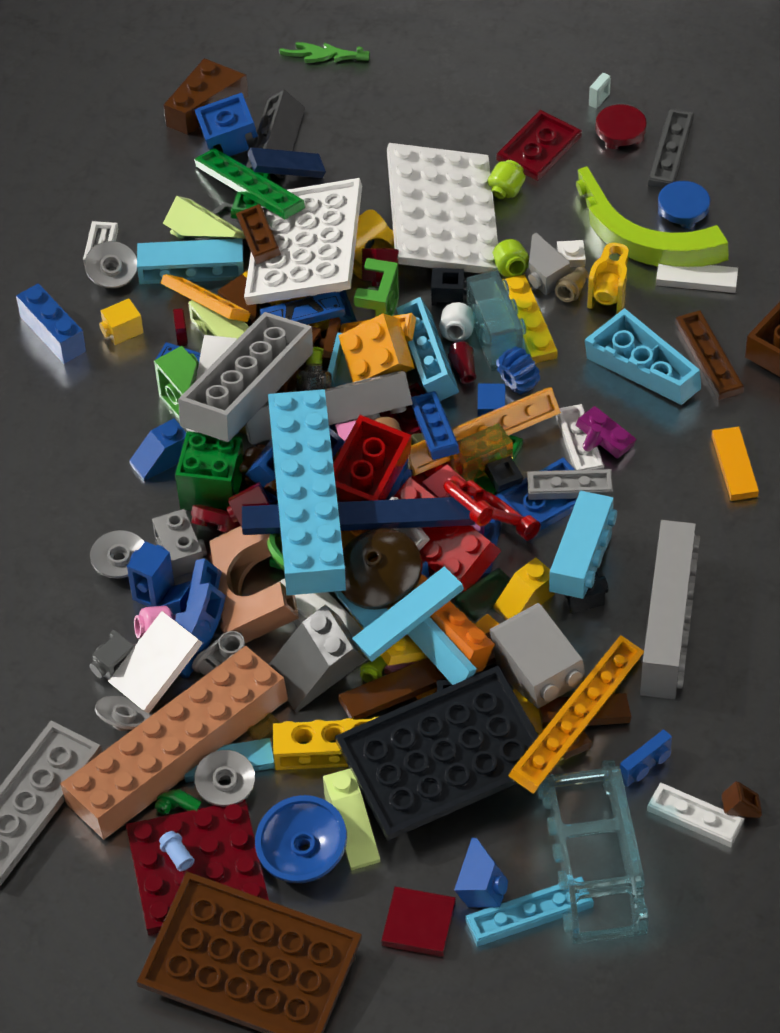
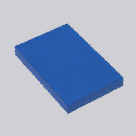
(543, 510)

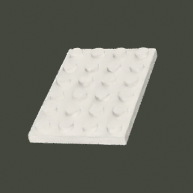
(442, 208)
(313, 245)

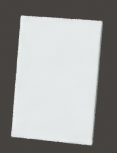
(155, 662)

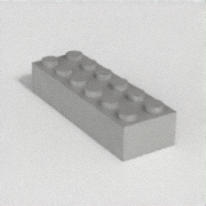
(244, 376)
(670, 610)

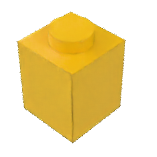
(121, 322)

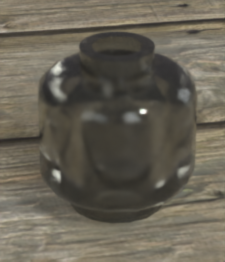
(313, 378)

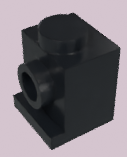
(448, 285)
(593, 598)

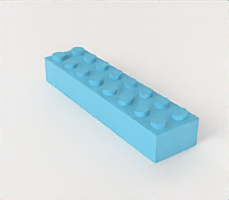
(306, 493)

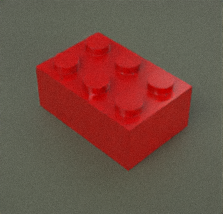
(370, 461)

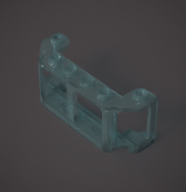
(622, 824)

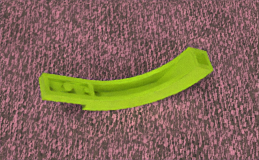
(647, 245)

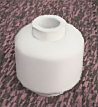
(457, 322)

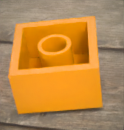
(376, 348)

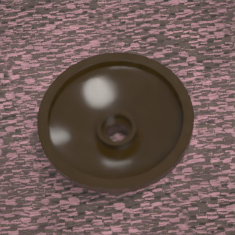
(389, 577)

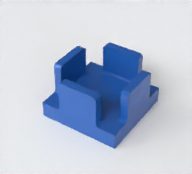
(227, 124)

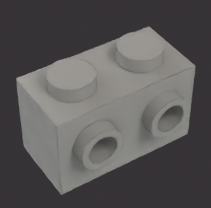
(179, 537)

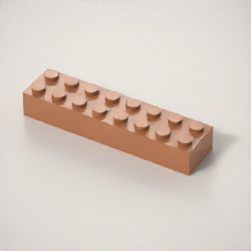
(173, 742)

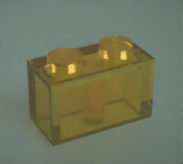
(480, 450)

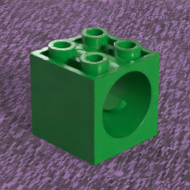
(209, 471)

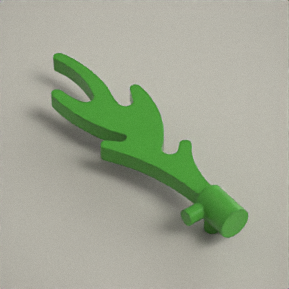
(317, 54)

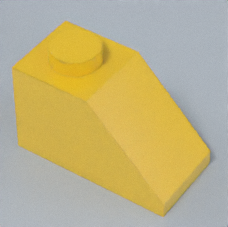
(524, 589)

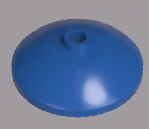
(297, 823)

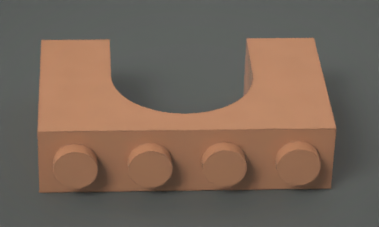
(255, 613)

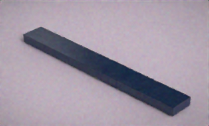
(370, 515)

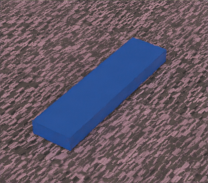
(434, 425)

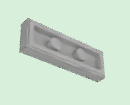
(568, 483)

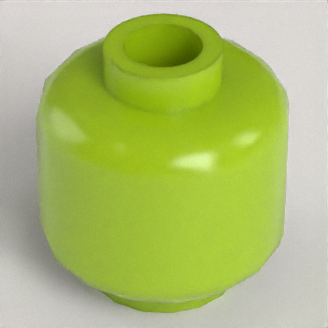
(506, 179)
(511, 258)

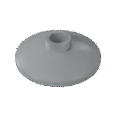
(111, 255)
(111, 547)
(120, 712)
(224, 766)

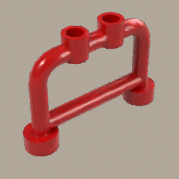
(488, 507)

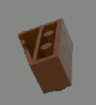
(205, 85)

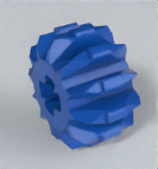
(518, 370)

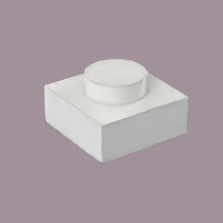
(573, 252)

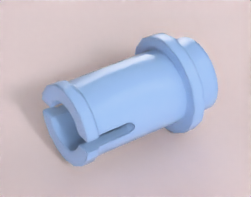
(172, 844)

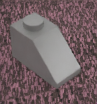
(545, 265)

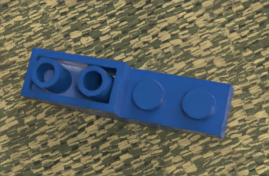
(203, 607)

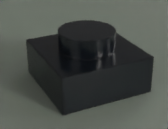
(503, 473)

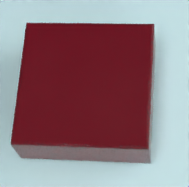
(180, 327)

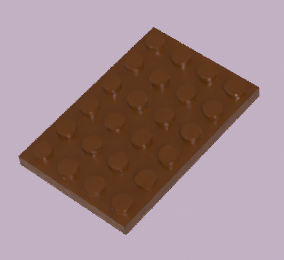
(249, 959)

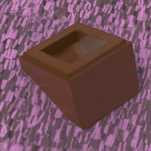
(741, 801)

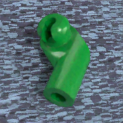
(174, 799)

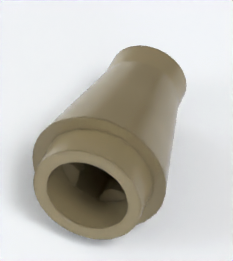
(571, 285)

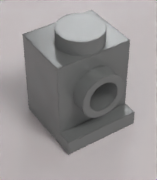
(110, 655)

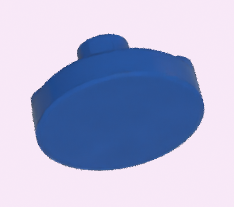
(683, 203)

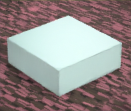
(599, 90)

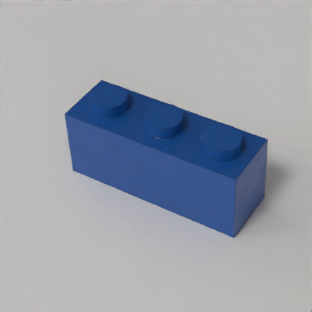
(51, 323)

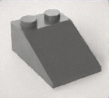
(316, 657)

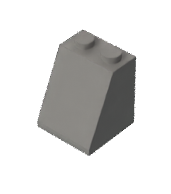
(536, 656)

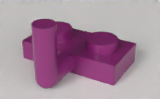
(604, 432)

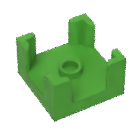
(381, 298)

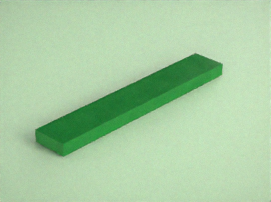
(250, 183)

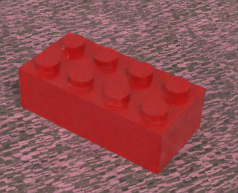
(457, 548)

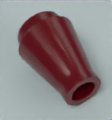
(462, 358)

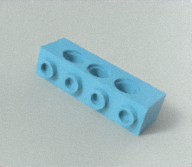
(429, 351)

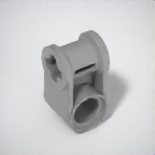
(218, 652)

